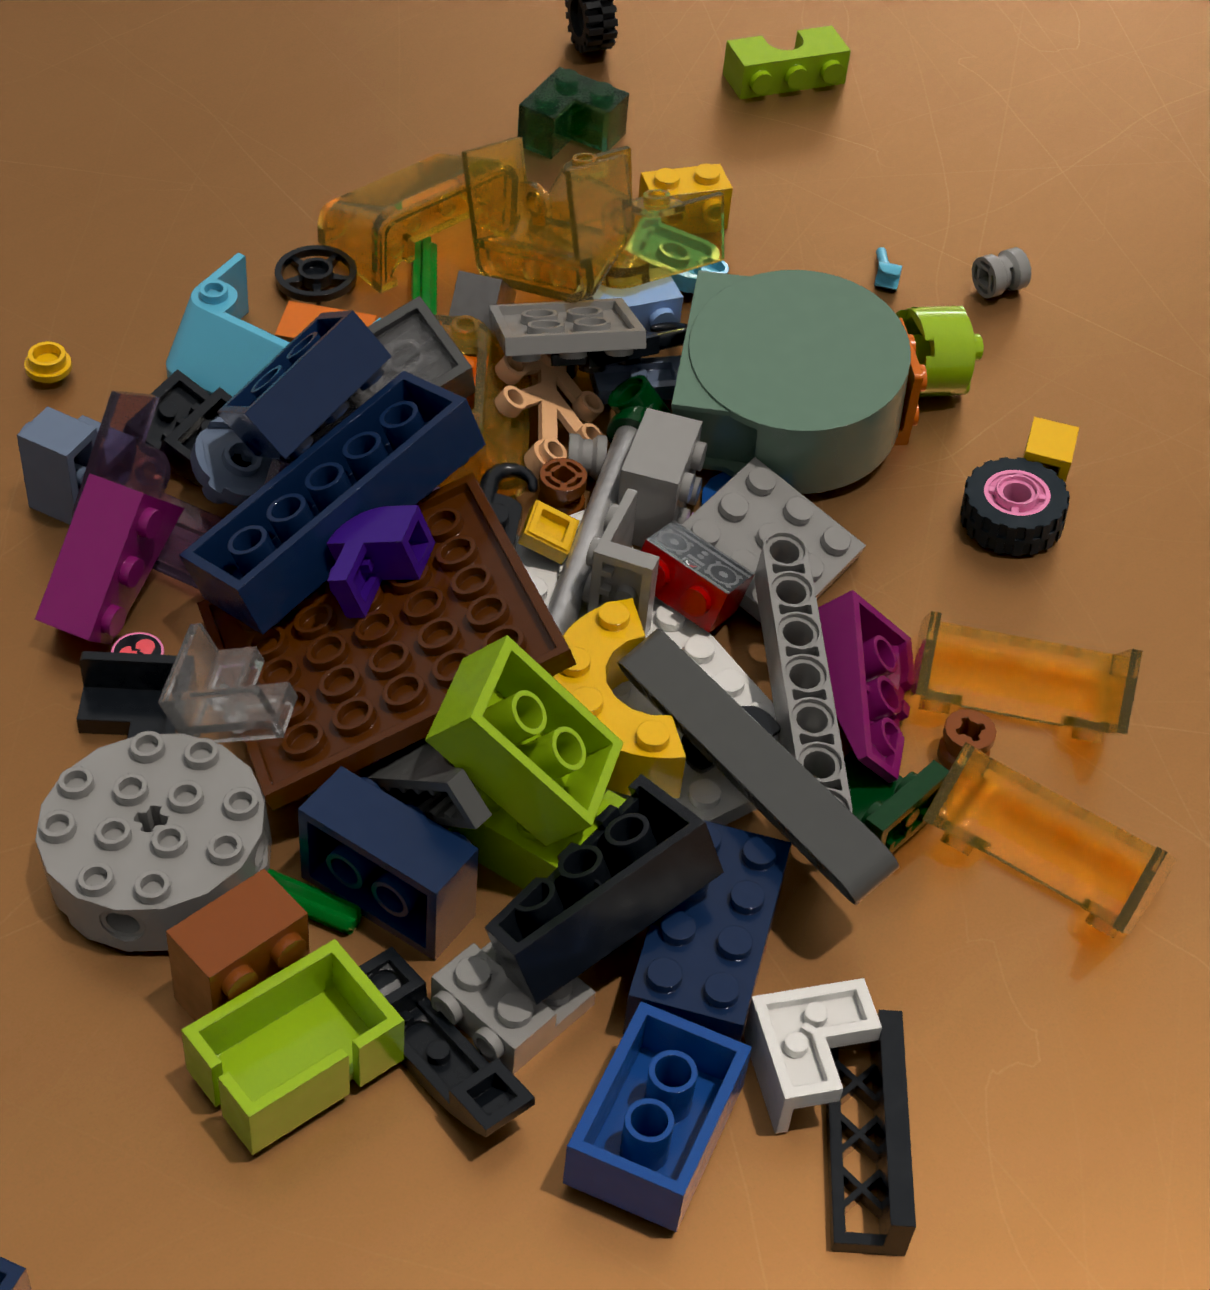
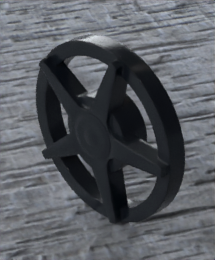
(315, 274)

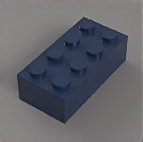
(710, 947)

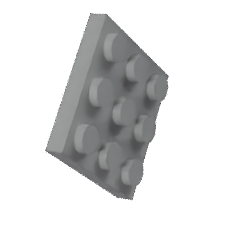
(566, 329)
(763, 503)

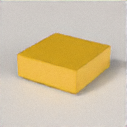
(548, 532)

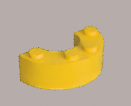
(650, 741)

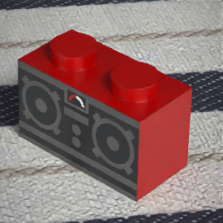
(696, 576)

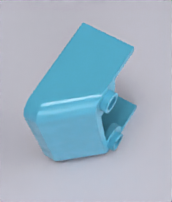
(213, 341)

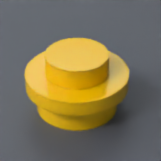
(47, 362)

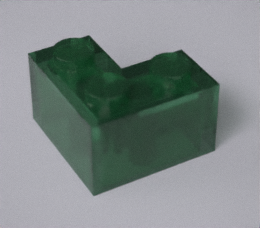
(572, 109)

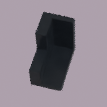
(123, 693)

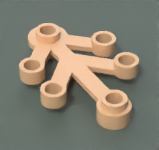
(550, 404)

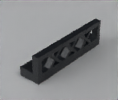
(890, 1151)

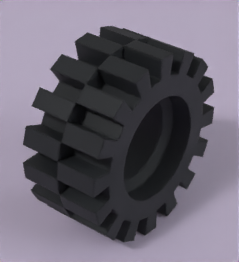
(592, 24)

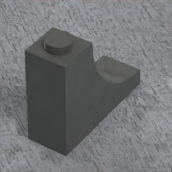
(432, 784)

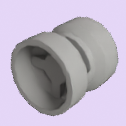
(996, 273)

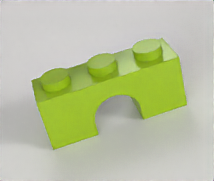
(762, 70)

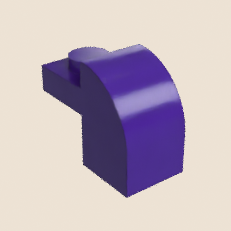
(375, 548)

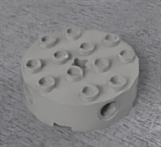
(150, 836)

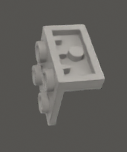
(617, 567)

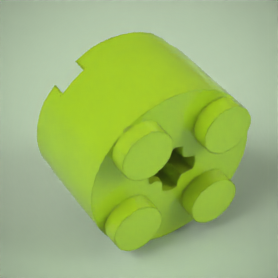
(944, 346)

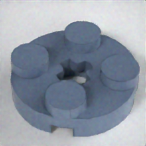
(218, 474)

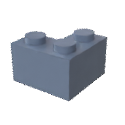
(55, 459)

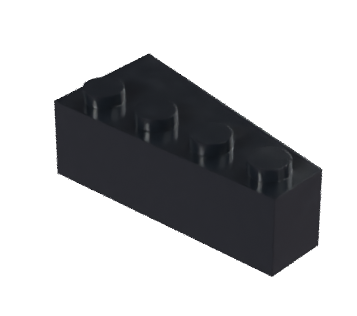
(604, 890)

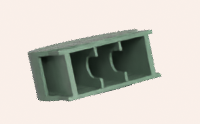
(794, 375)

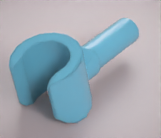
(888, 273)

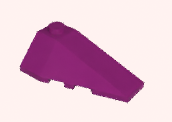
(869, 676)

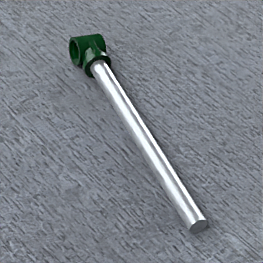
(629, 403)

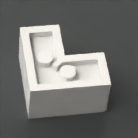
(793, 1039)

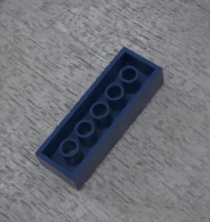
(381, 455)

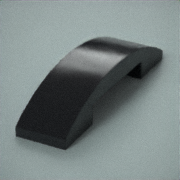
(441, 1058)

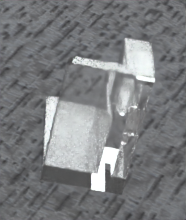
(217, 694)

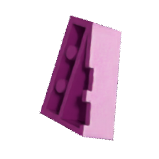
(105, 559)

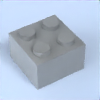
(663, 471)

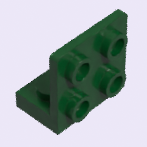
(895, 808)

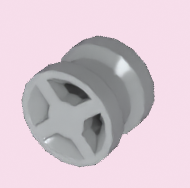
(588, 452)

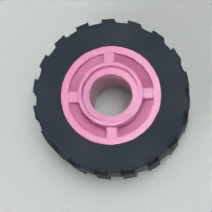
(1014, 506)

